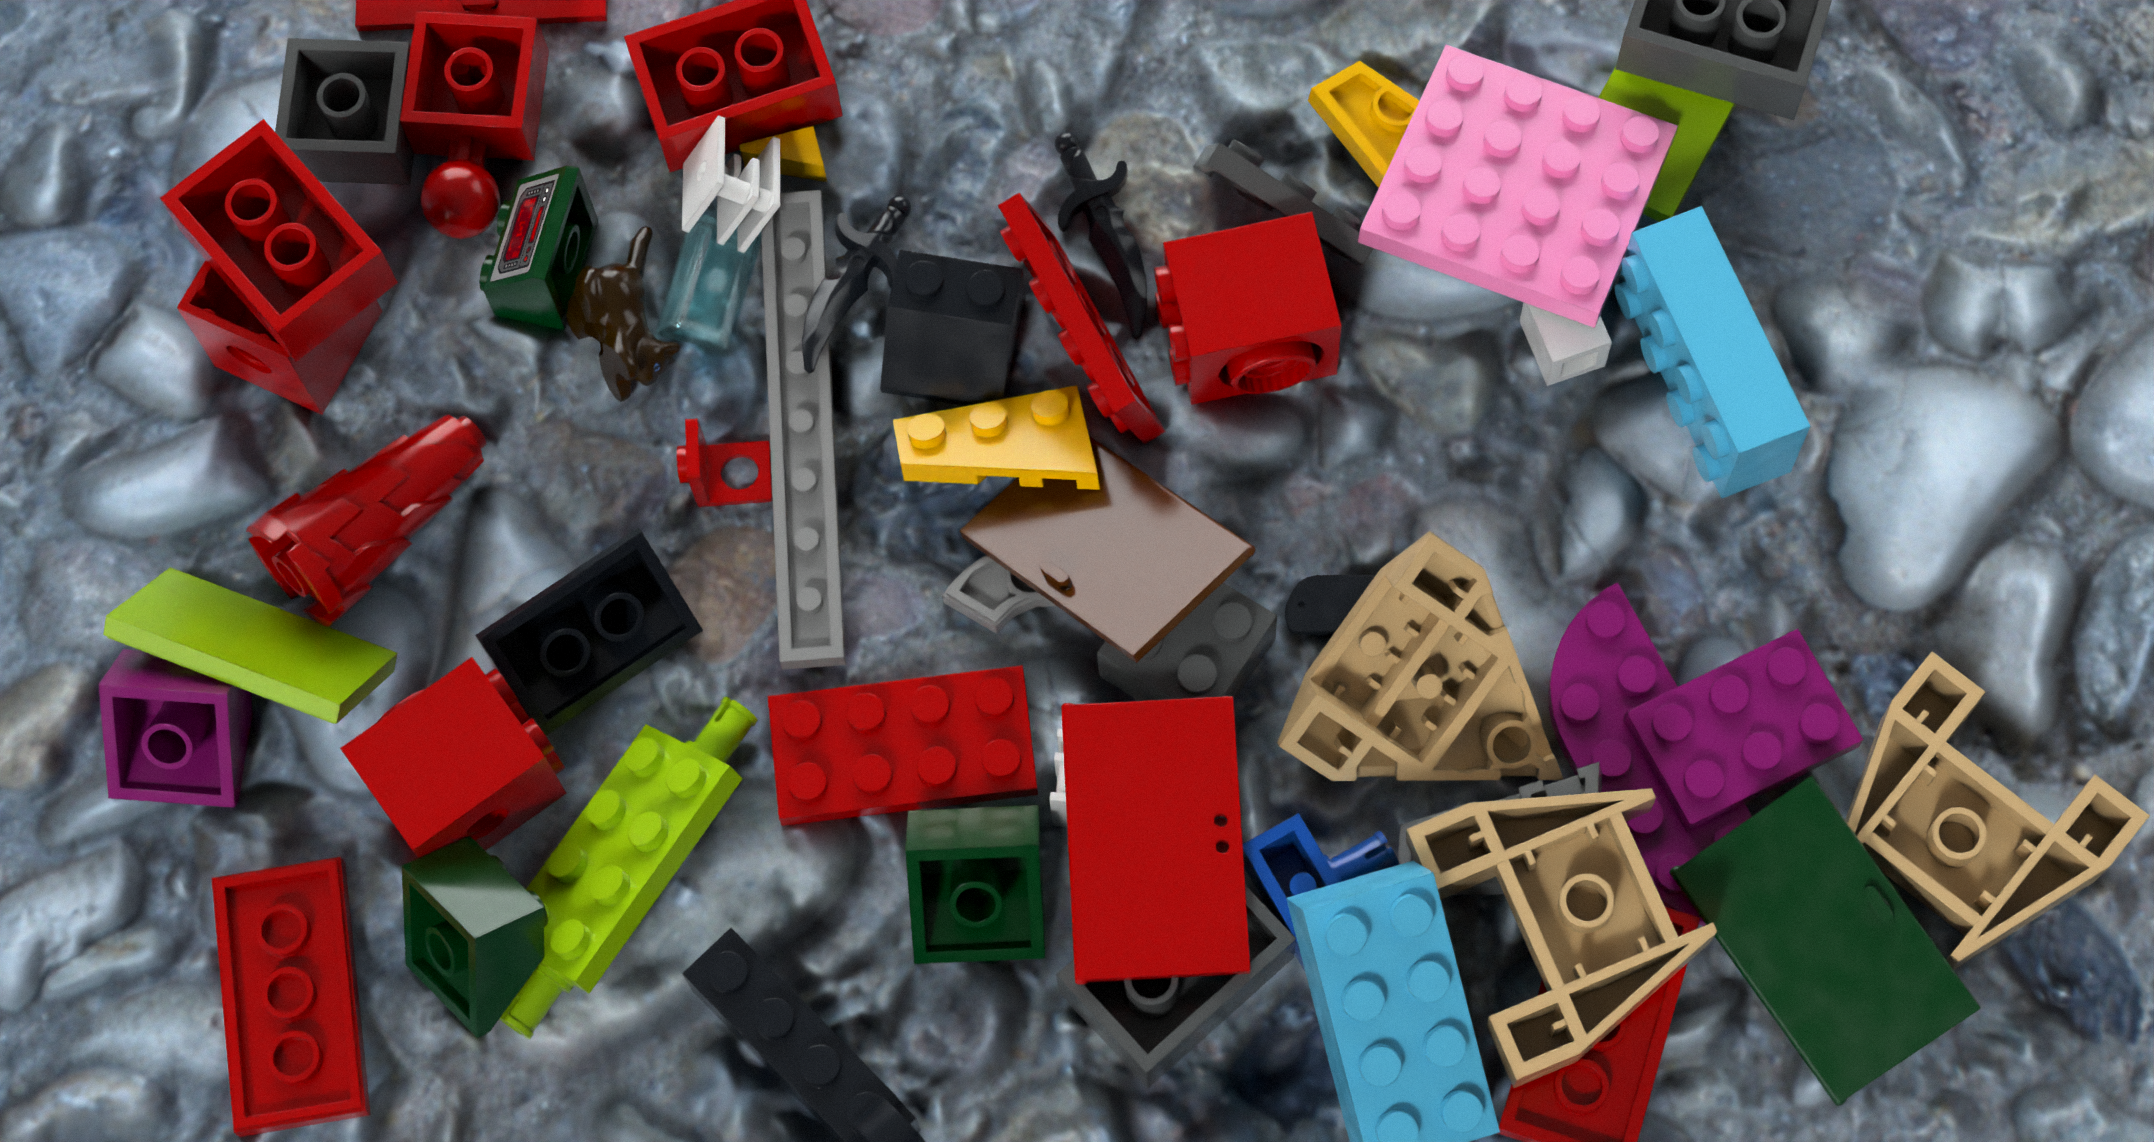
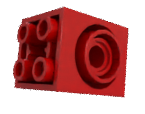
(1248, 309)
(247, 350)
(458, 762)

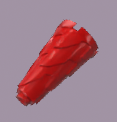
(363, 518)

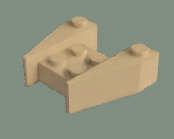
(1962, 835)
(1579, 906)

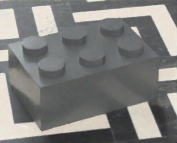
(1727, 48)
(1163, 1019)

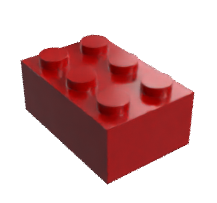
(739, 61)
(279, 240)

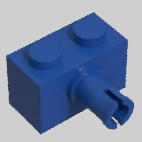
(1290, 863)

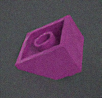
(172, 732)

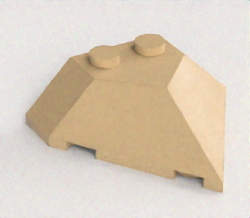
(1420, 682)

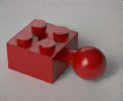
(471, 97)

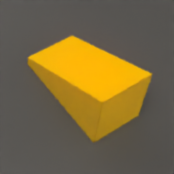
(798, 154)

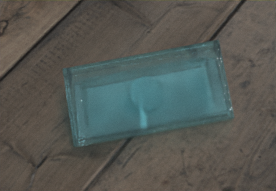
(705, 287)

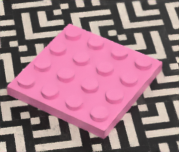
(1518, 185)

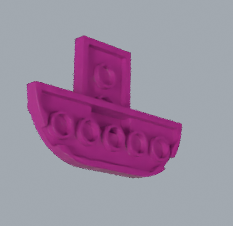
(1694, 743)

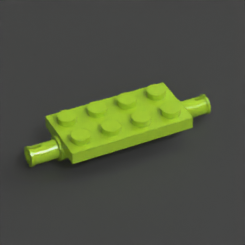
(626, 854)

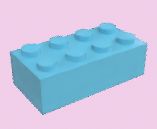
(1710, 353)
(1393, 1008)

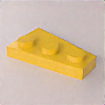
(1365, 115)
(1009, 437)

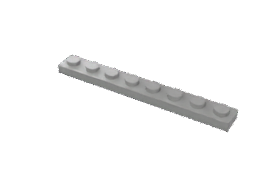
(801, 441)

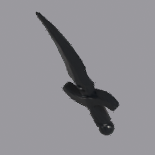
(1106, 226)
(851, 275)

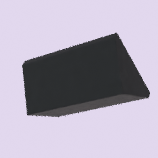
(589, 632)

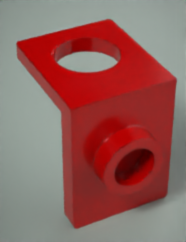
(703, 466)

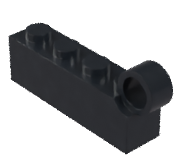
(797, 1045)

